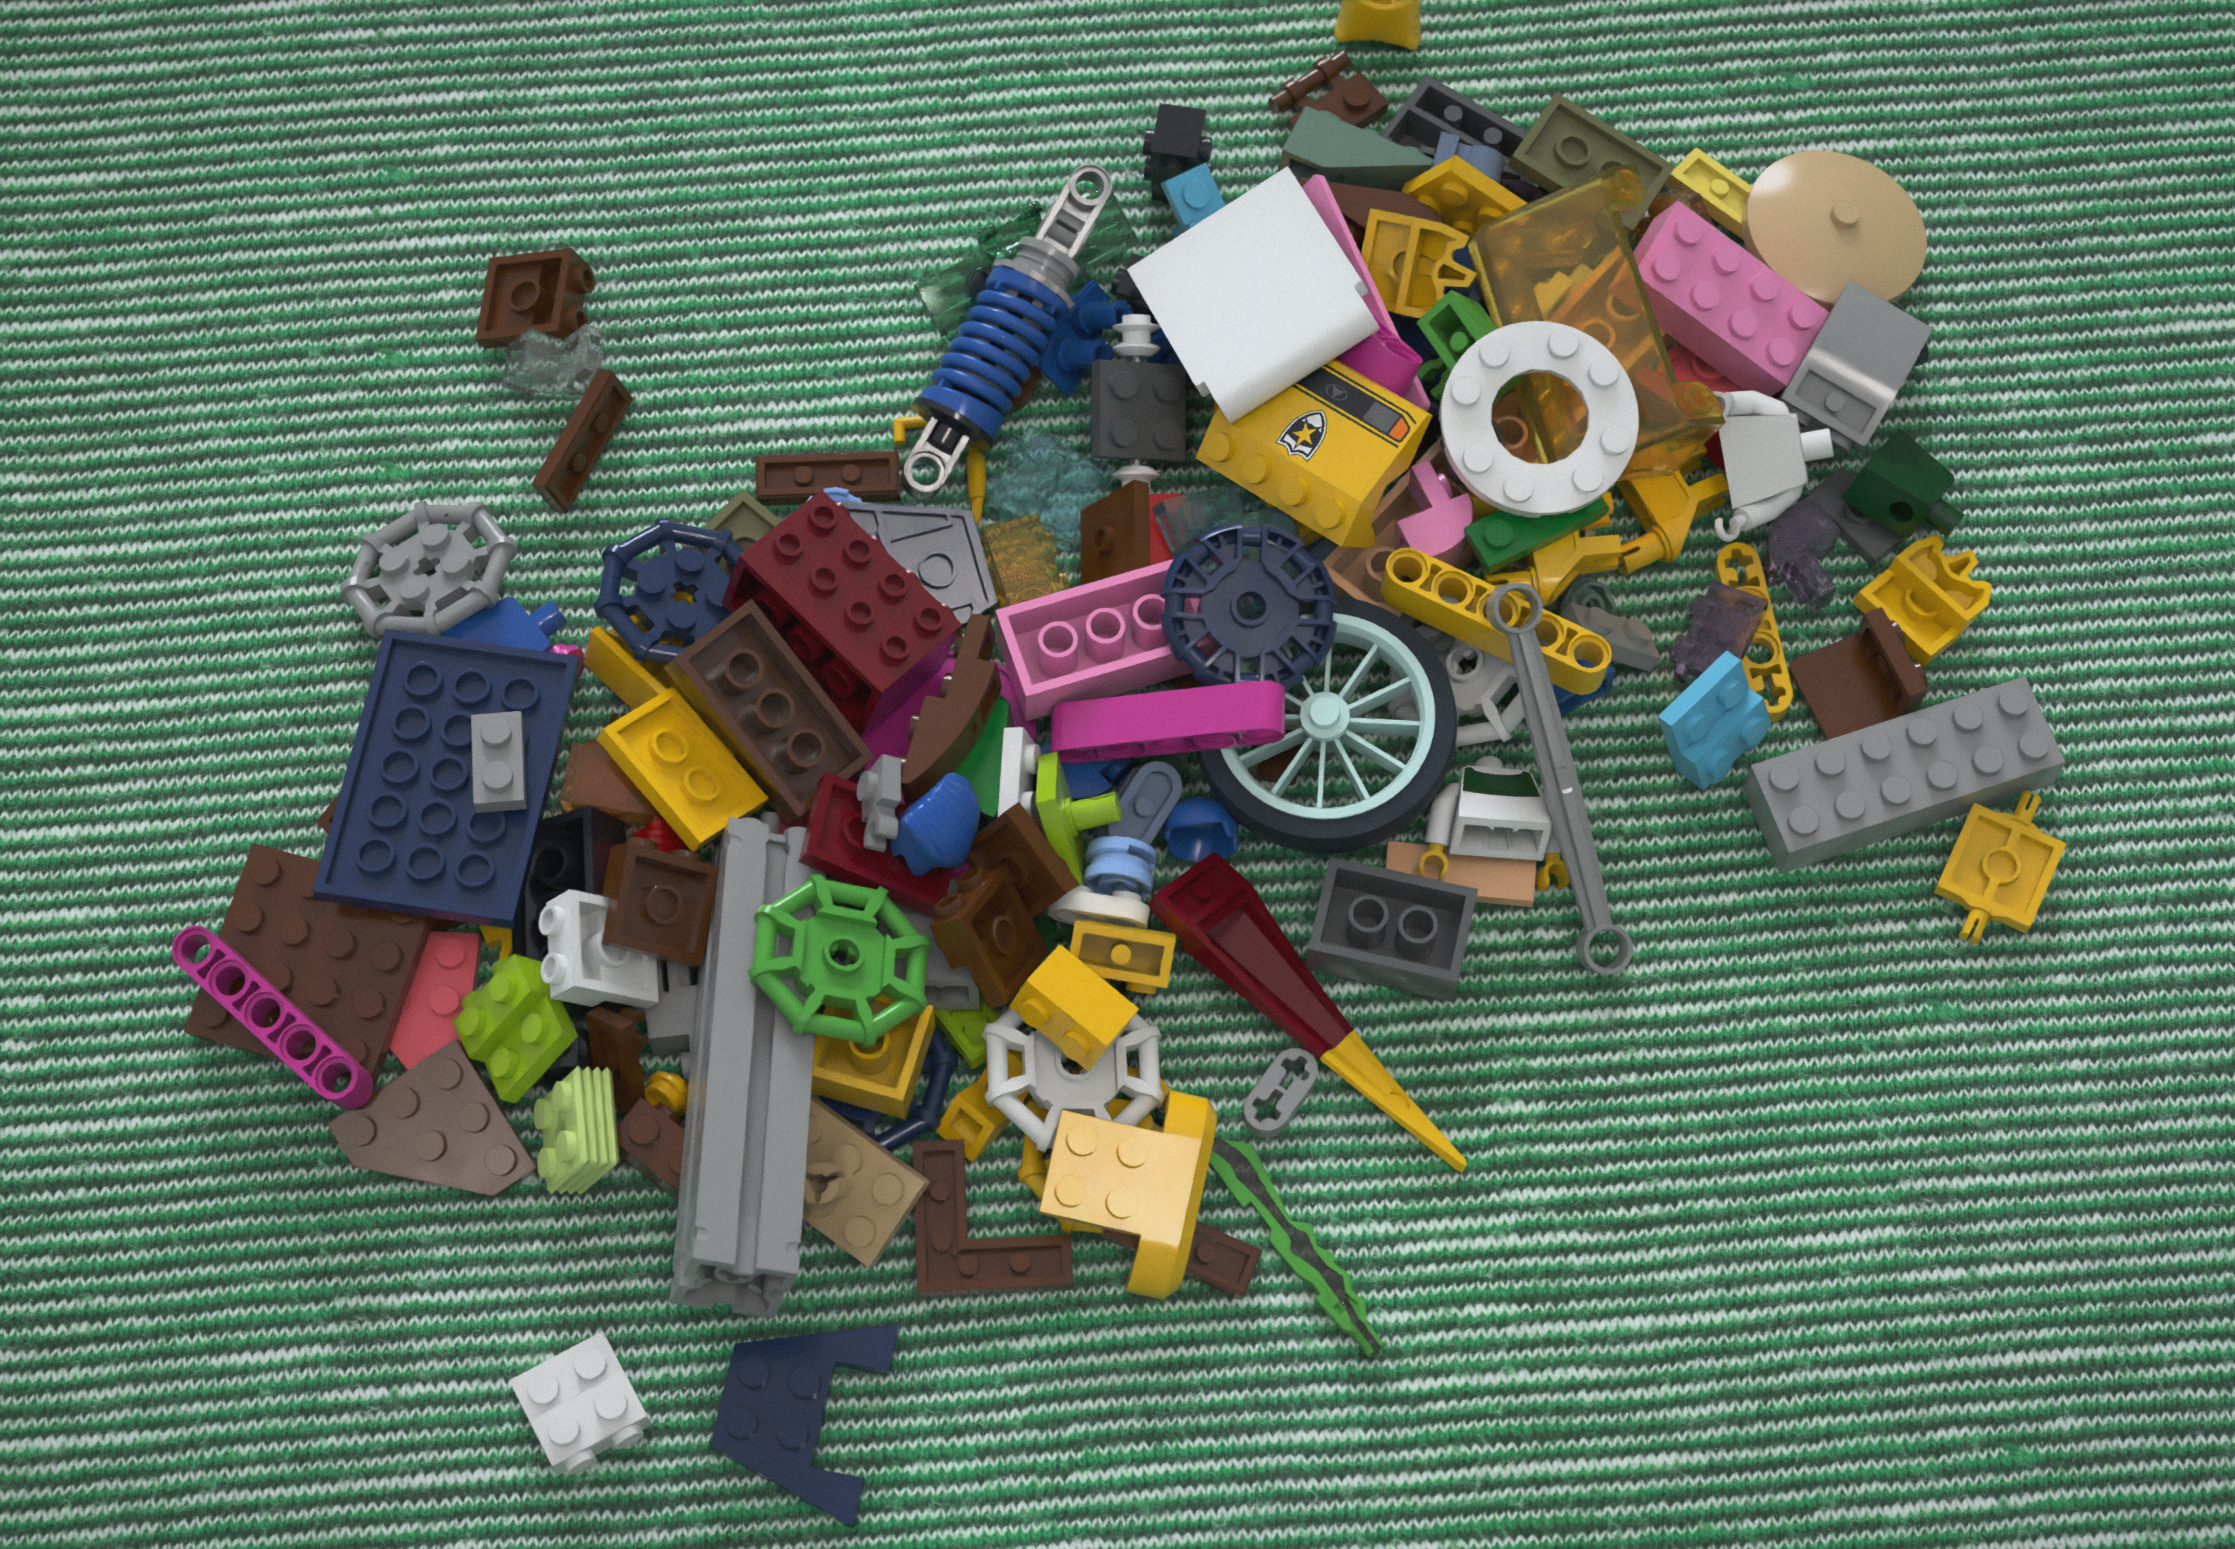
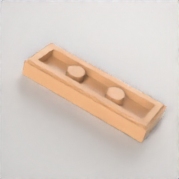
(1497, 879)

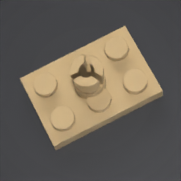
(855, 1186)

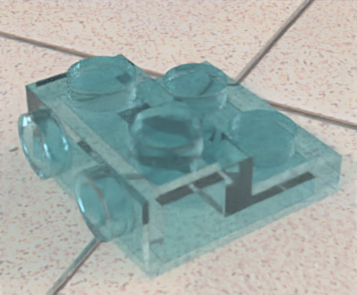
(1050, 481)

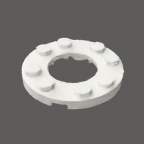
(1531, 487)

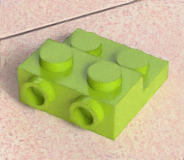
(514, 1026)

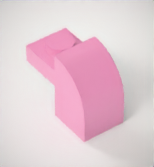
(1441, 519)

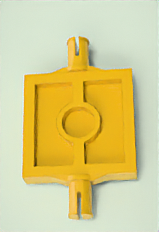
(2000, 867)

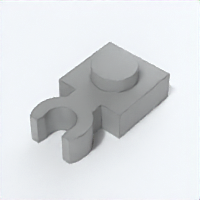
(880, 795)

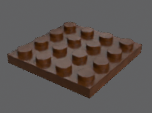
(330, 959)

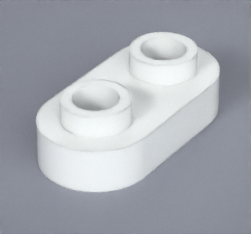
(1120, 908)

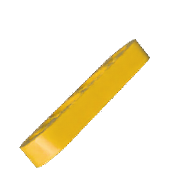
(1767, 632)

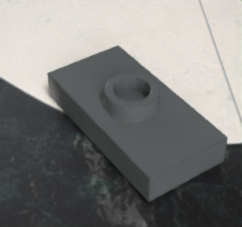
(1860, 531)

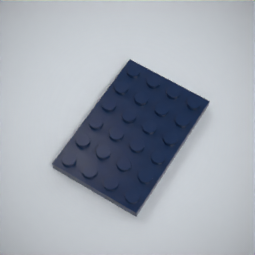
(406, 806)

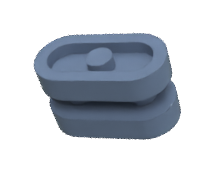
(1145, 801)

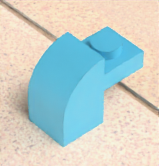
(1192, 197)

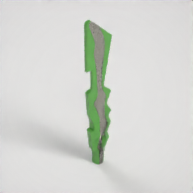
(1294, 1241)

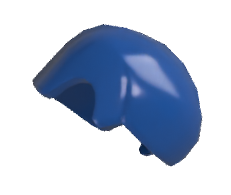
(1200, 828)

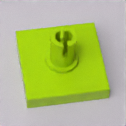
(1066, 819)

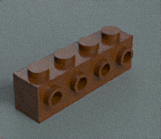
(654, 1145)

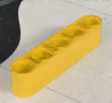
(1469, 623)

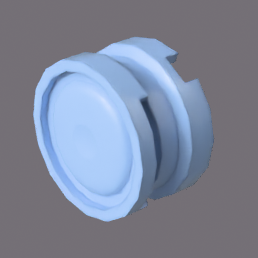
(1119, 866)

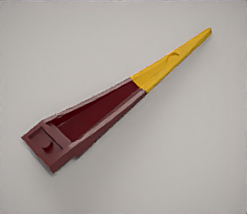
(1243, 946)

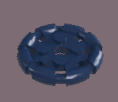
(1261, 579)

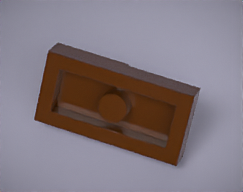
(616, 1046)

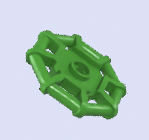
(832, 984)

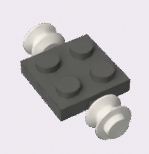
(1137, 405)

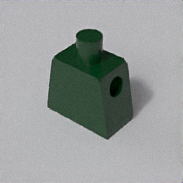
(1904, 488)

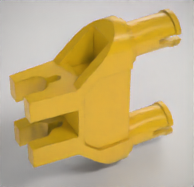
(1666, 510)
(1559, 563)

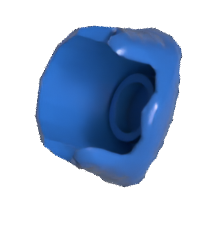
(938, 827)

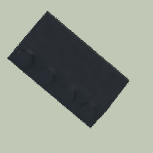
(568, 855)

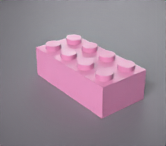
(1725, 302)
(1090, 641)

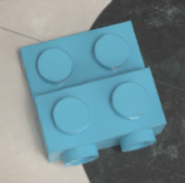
(1714, 722)

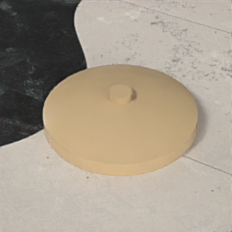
(1832, 222)

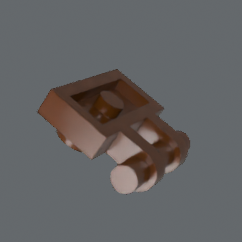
(1351, 99)

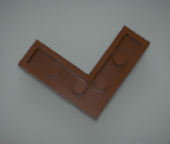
(963, 1266)

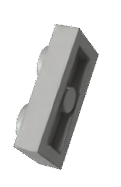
(1629, 639)
(498, 762)

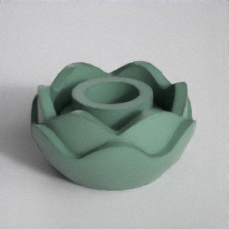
(1589, 593)

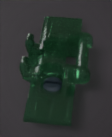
(954, 290)

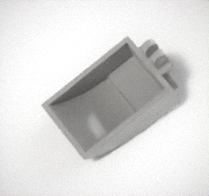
(1854, 367)

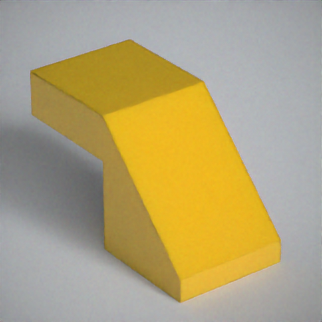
(973, 1119)

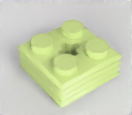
(577, 1131)

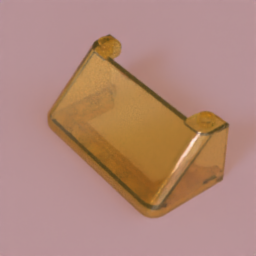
(1575, 267)

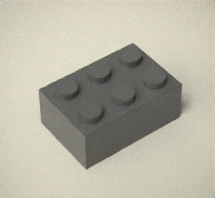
(1391, 929)

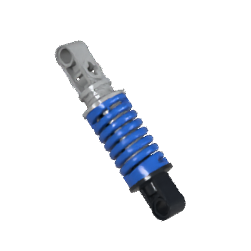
(1003, 335)

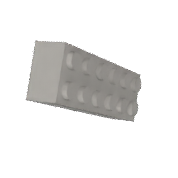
(1902, 774)

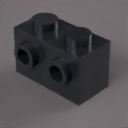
(1175, 146)

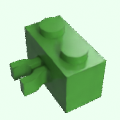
(1452, 329)

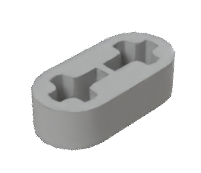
(1289, 1100)

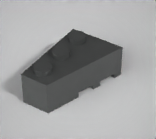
(1439, 108)

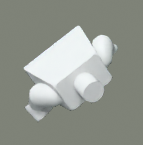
(1764, 458)

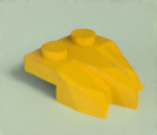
(1413, 261)
(1928, 597)

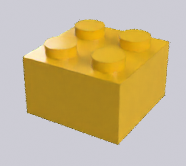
(877, 1075)

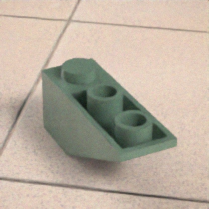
(1349, 154)

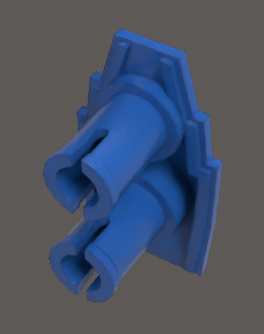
(1078, 337)

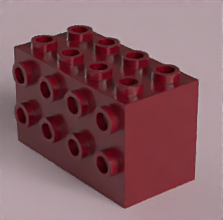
(845, 609)

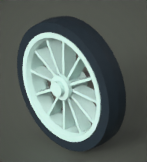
(1328, 722)

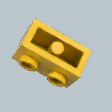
(1124, 953)
(1073, 1007)

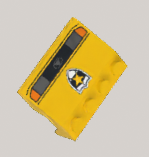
(1321, 450)

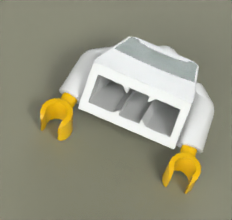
(1496, 816)

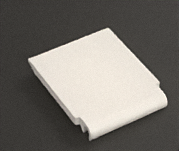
(1255, 296)

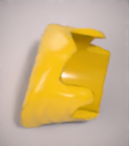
(1380, 20)

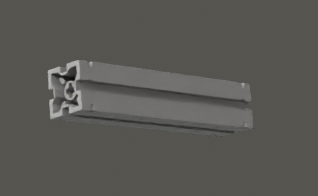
(744, 1093)

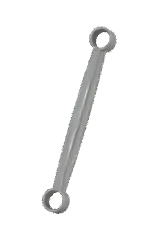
(1559, 778)

